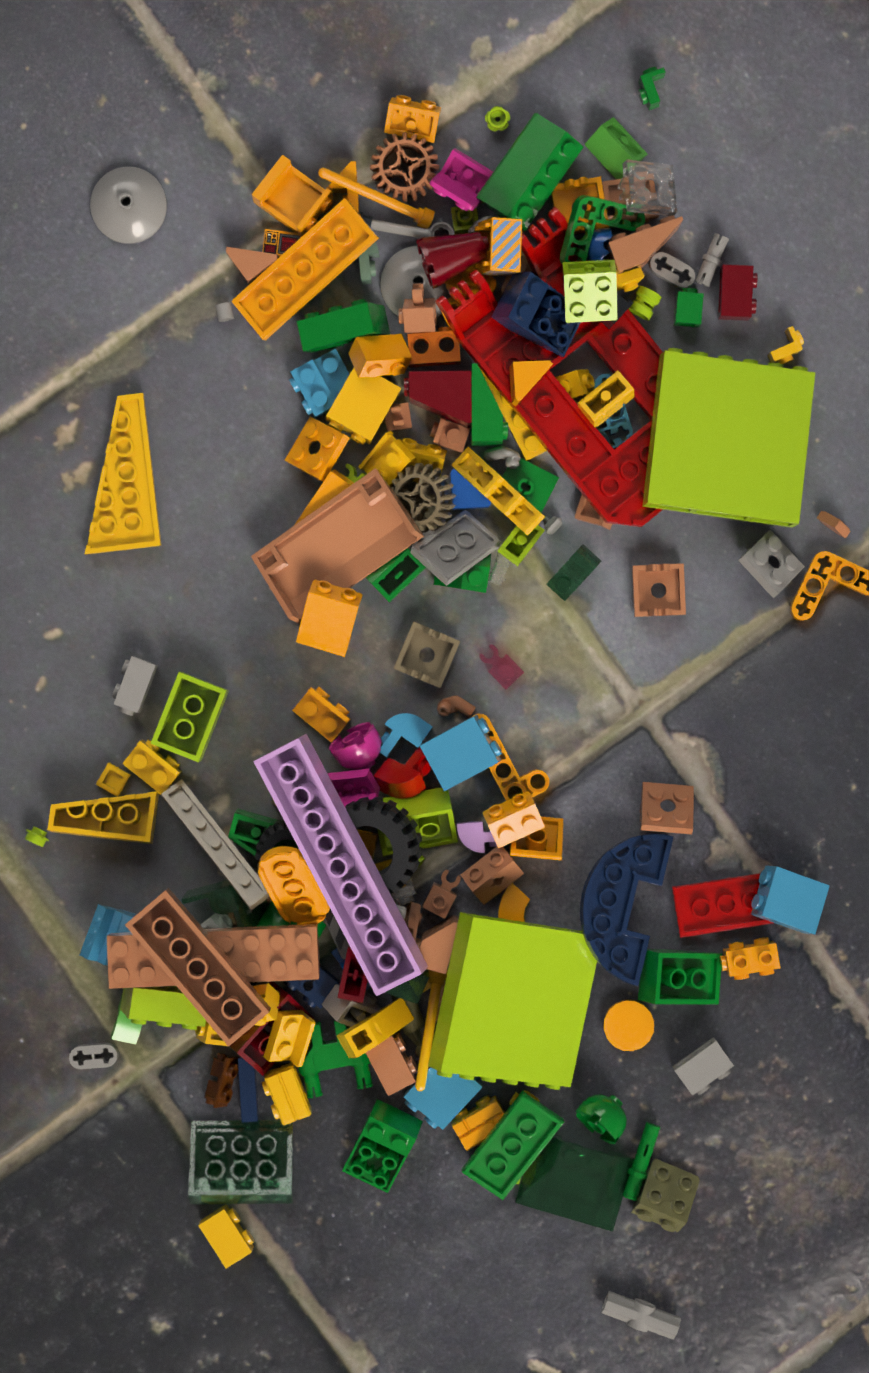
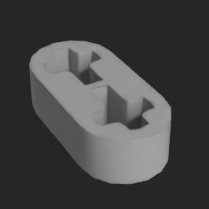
(674, 264)
(94, 1062)

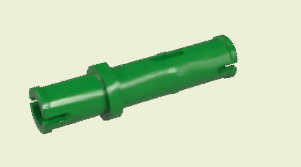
(637, 1172)

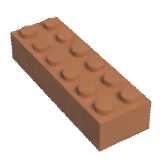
(198, 967)

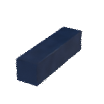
(248, 1091)

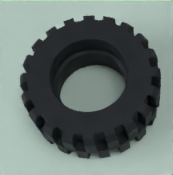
(398, 830)

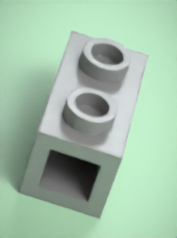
(135, 685)

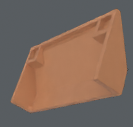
(337, 543)

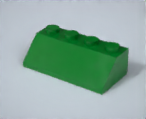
(530, 171)

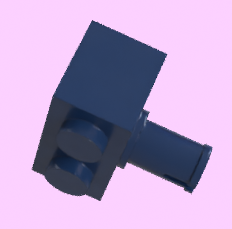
(315, 990)

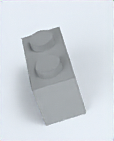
(703, 1067)

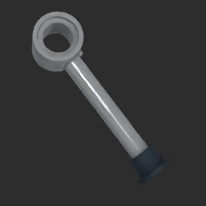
(405, 229)

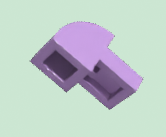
(474, 837)

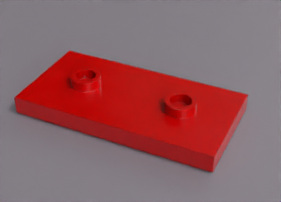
(716, 905)

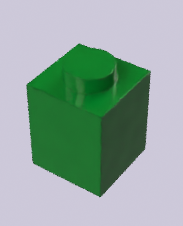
(688, 308)

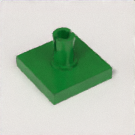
(531, 483)

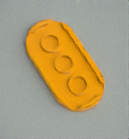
(292, 886)

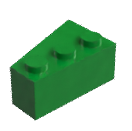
(342, 325)
(248, 829)

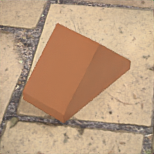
(250, 262)

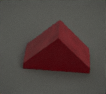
(353, 979)

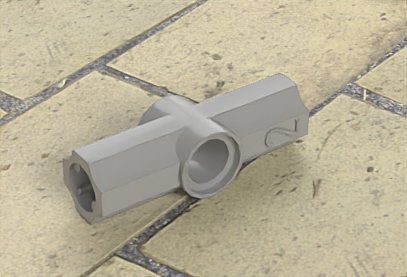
(641, 1315)

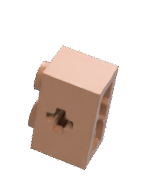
(492, 874)

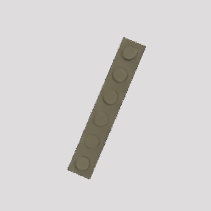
(216, 844)

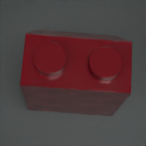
(442, 394)

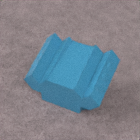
(105, 921)

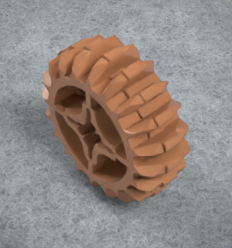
(393, 171)

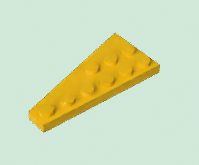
(126, 495)

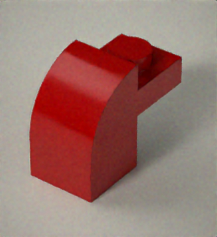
(403, 780)

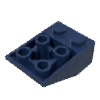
(535, 313)

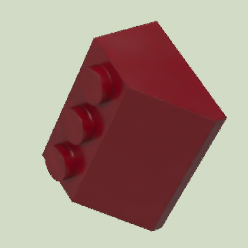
(253, 1043)

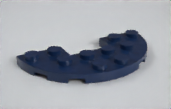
(609, 901)

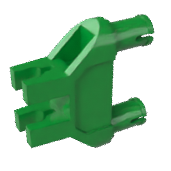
(331, 1055)

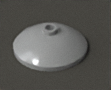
(138, 219)
(399, 277)

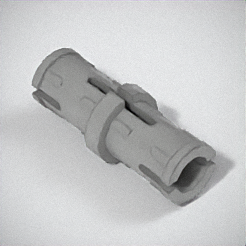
(711, 260)

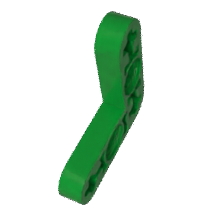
(594, 215)

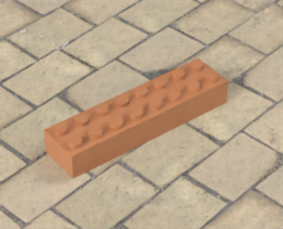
(257, 952)

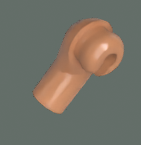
(454, 704)

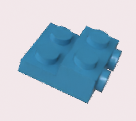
(320, 382)

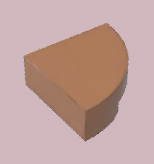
(834, 524)

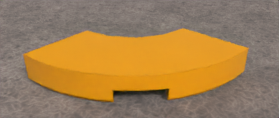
(513, 904)

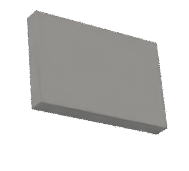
(455, 547)

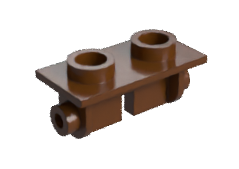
(220, 1092)

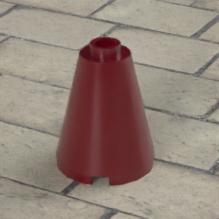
(450, 255)

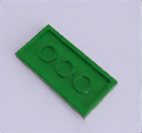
(512, 1145)

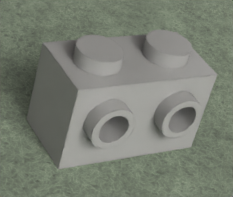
(348, 1011)

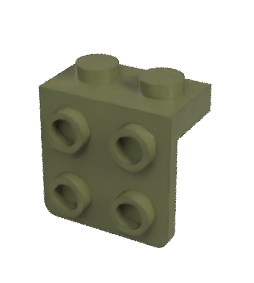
(666, 1196)

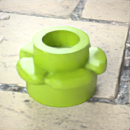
(499, 112)
(37, 836)

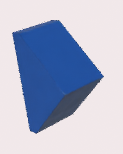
(466, 494)

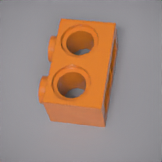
(434, 355)

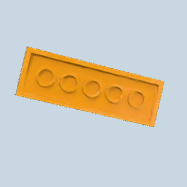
(305, 269)

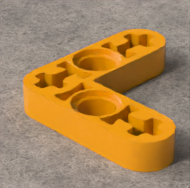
(832, 573)

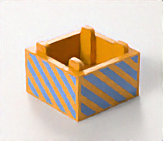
(505, 246)

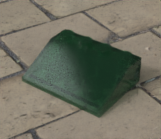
(241, 1162)

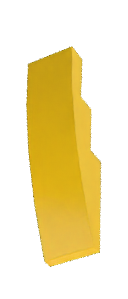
(498, 491)

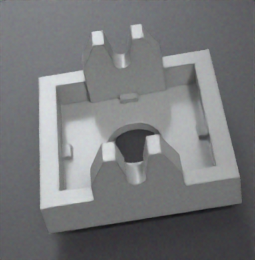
(757, 563)

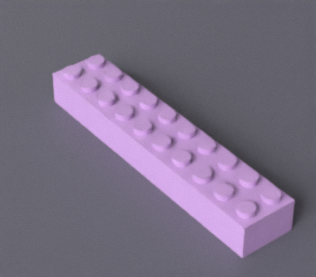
(341, 865)

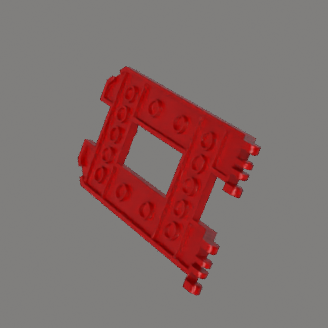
(606, 477)

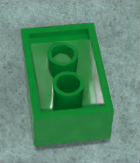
(487, 418)
(680, 977)

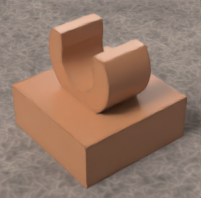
(398, 417)

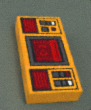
(278, 241)

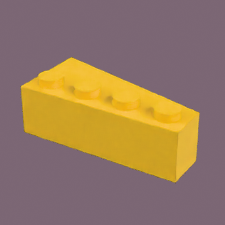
(114, 818)

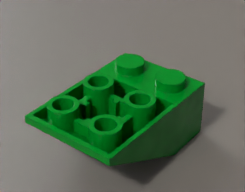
(396, 575)
(382, 1146)

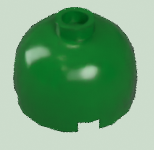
(604, 1116)

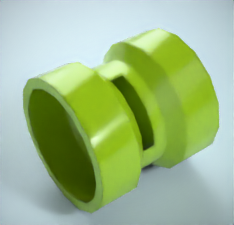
(644, 303)

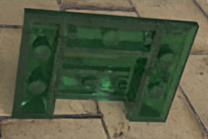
(576, 1183)

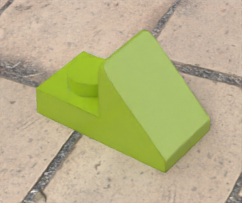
(519, 544)

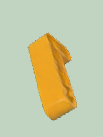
(513, 778)

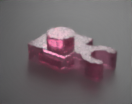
(503, 669)

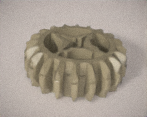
(428, 480)

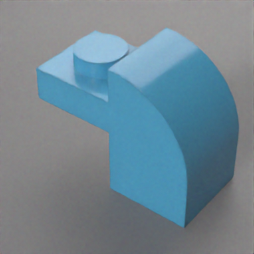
(405, 725)

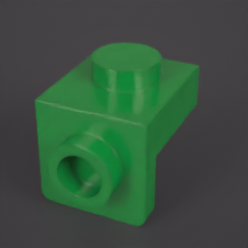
(648, 93)

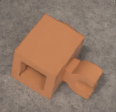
(419, 312)
(440, 896)

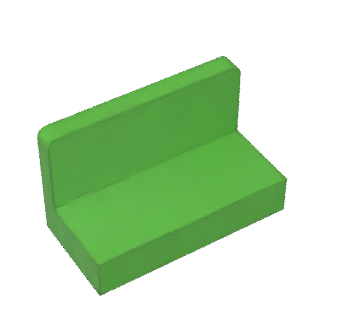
(613, 146)

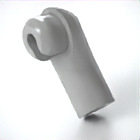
(502, 452)

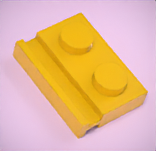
(388, 457)

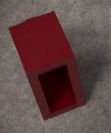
(736, 292)

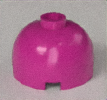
(358, 748)

